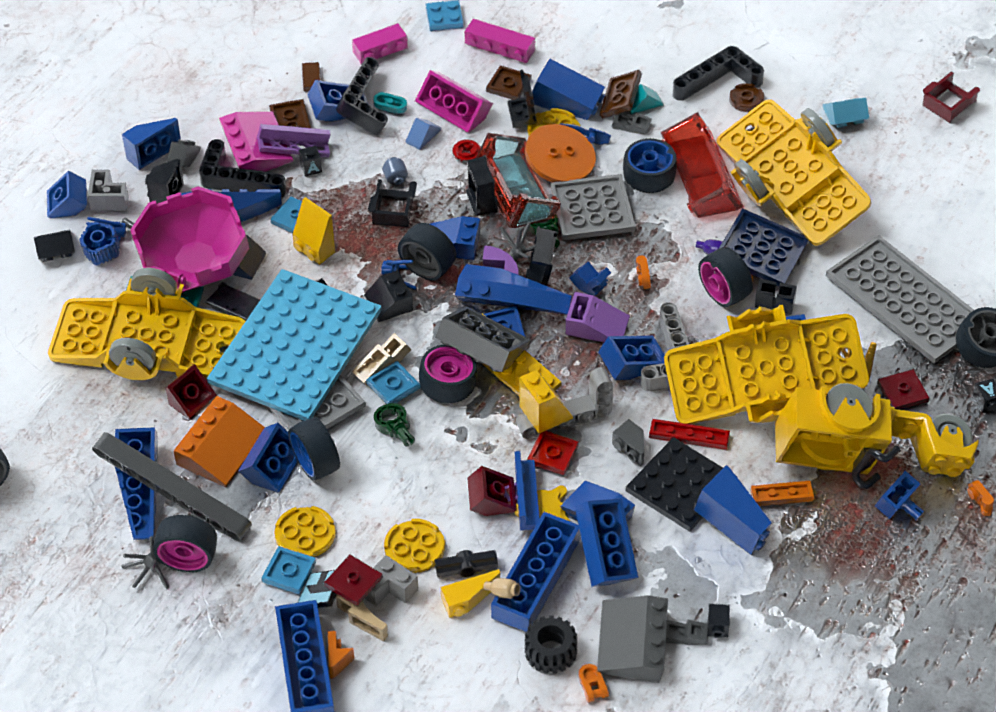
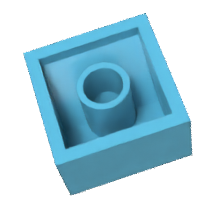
(847, 111)

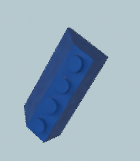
(606, 542)

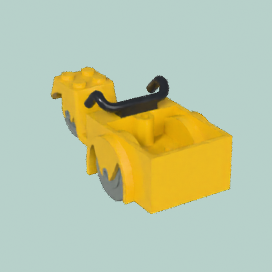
(851, 434)

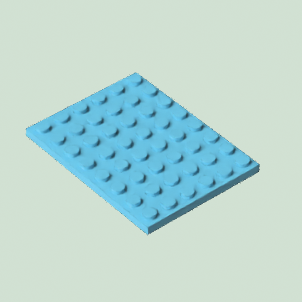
(294, 345)

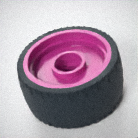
(725, 277)
(447, 374)
(185, 543)

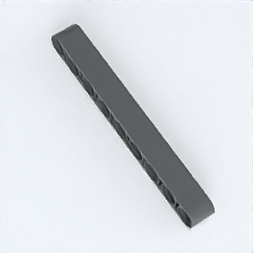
(172, 486)

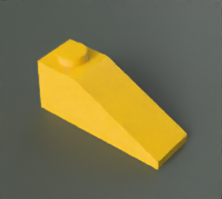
(466, 594)

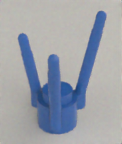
(120, 228)
(391, 266)

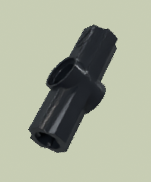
(466, 563)

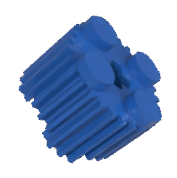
(100, 243)

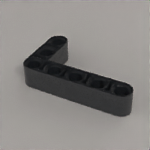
(728, 60)
(354, 108)
(218, 177)

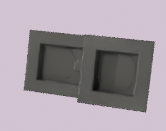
(635, 124)
(686, 633)

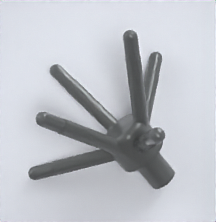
(519, 249)
(149, 561)

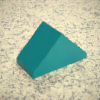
(645, 100)

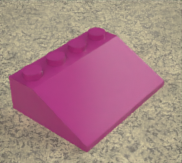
(242, 132)

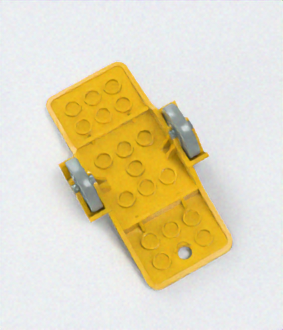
(795, 169)
(142, 330)

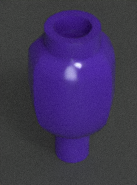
(709, 245)

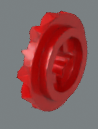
(466, 145)

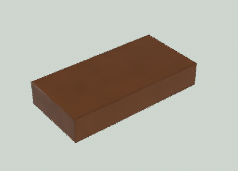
(310, 73)

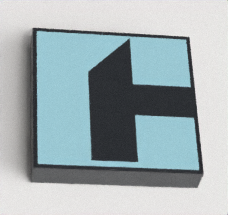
(315, 590)

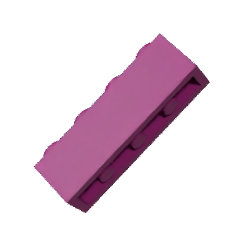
(499, 40)

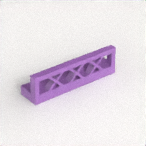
(293, 138)

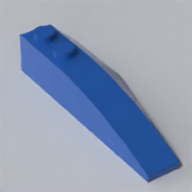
(253, 203)
(508, 289)
(137, 497)

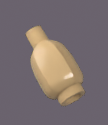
(503, 587)

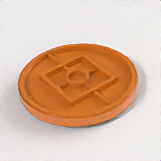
(559, 153)

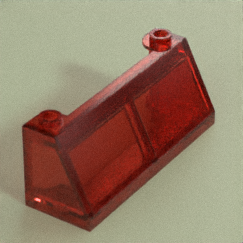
(702, 168)

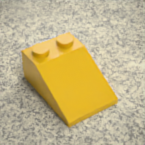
(314, 232)

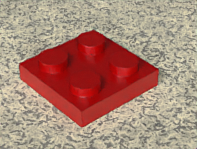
(553, 452)

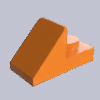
(338, 657)

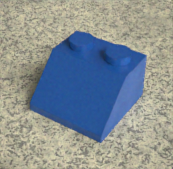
(67, 196)

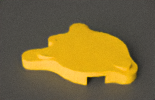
(550, 502)

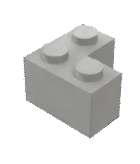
(104, 194)
(395, 580)

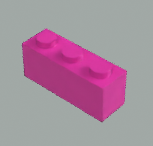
(380, 43)

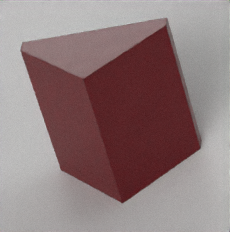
(189, 392)

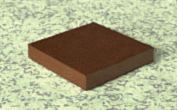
(506, 83)

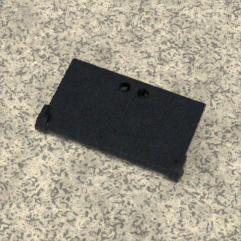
(233, 301)

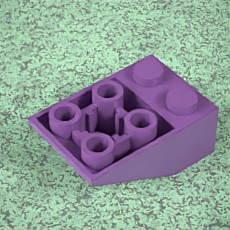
(594, 318)

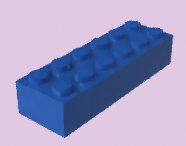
(537, 570)
(304, 657)

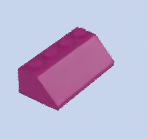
(453, 101)

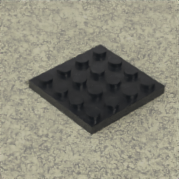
(674, 482)

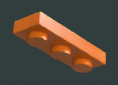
(782, 493)

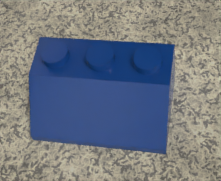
(270, 459)

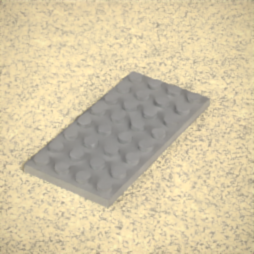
(902, 297)

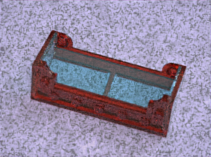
(516, 184)

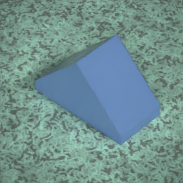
(421, 133)

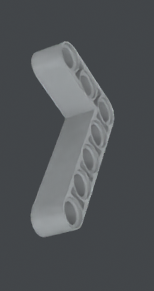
(655, 376)
(584, 409)

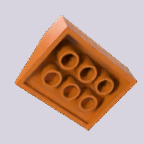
(218, 442)

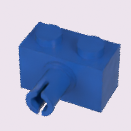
(899, 497)

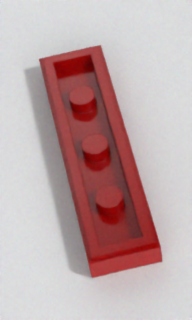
(689, 434)

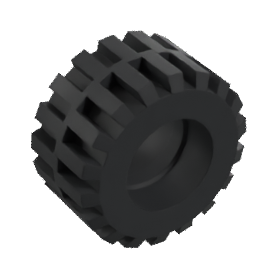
(550, 658)

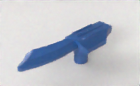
(593, 135)

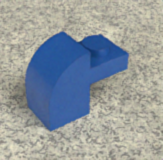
(590, 280)

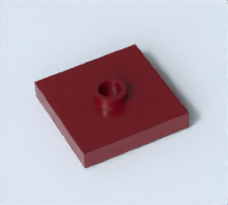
(903, 390)
(353, 580)

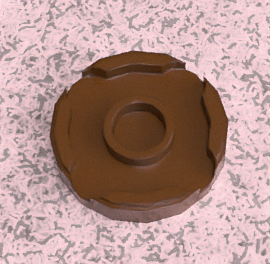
(746, 97)

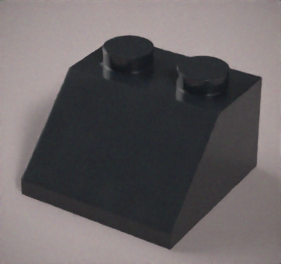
(164, 181)
(53, 245)
(391, 294)

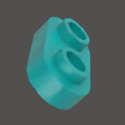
(390, 103)

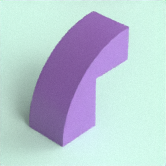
(498, 258)

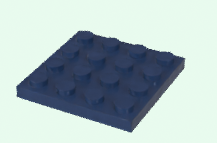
(765, 246)

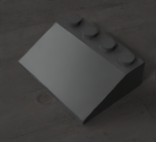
(481, 338)
(633, 637)

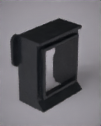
(482, 182)
(388, 217)
(541, 258)

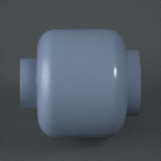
(395, 170)

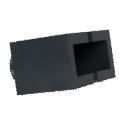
(766, 295)

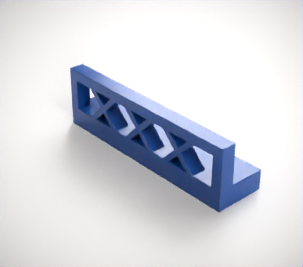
(526, 492)

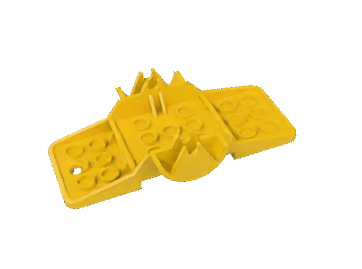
(762, 364)

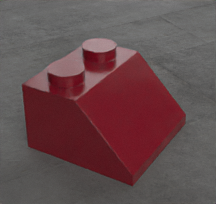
(487, 492)

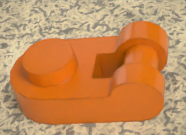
(643, 272)
(982, 497)
(590, 677)

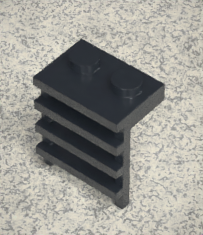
(522, 109)

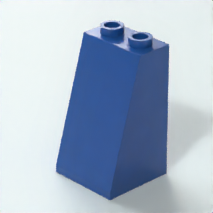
(567, 90)
(734, 511)

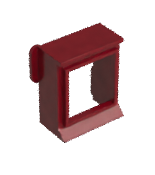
(936, 89)

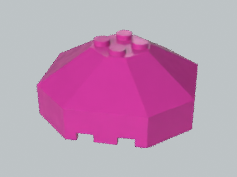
(191, 237)

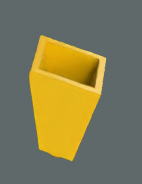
(541, 402)

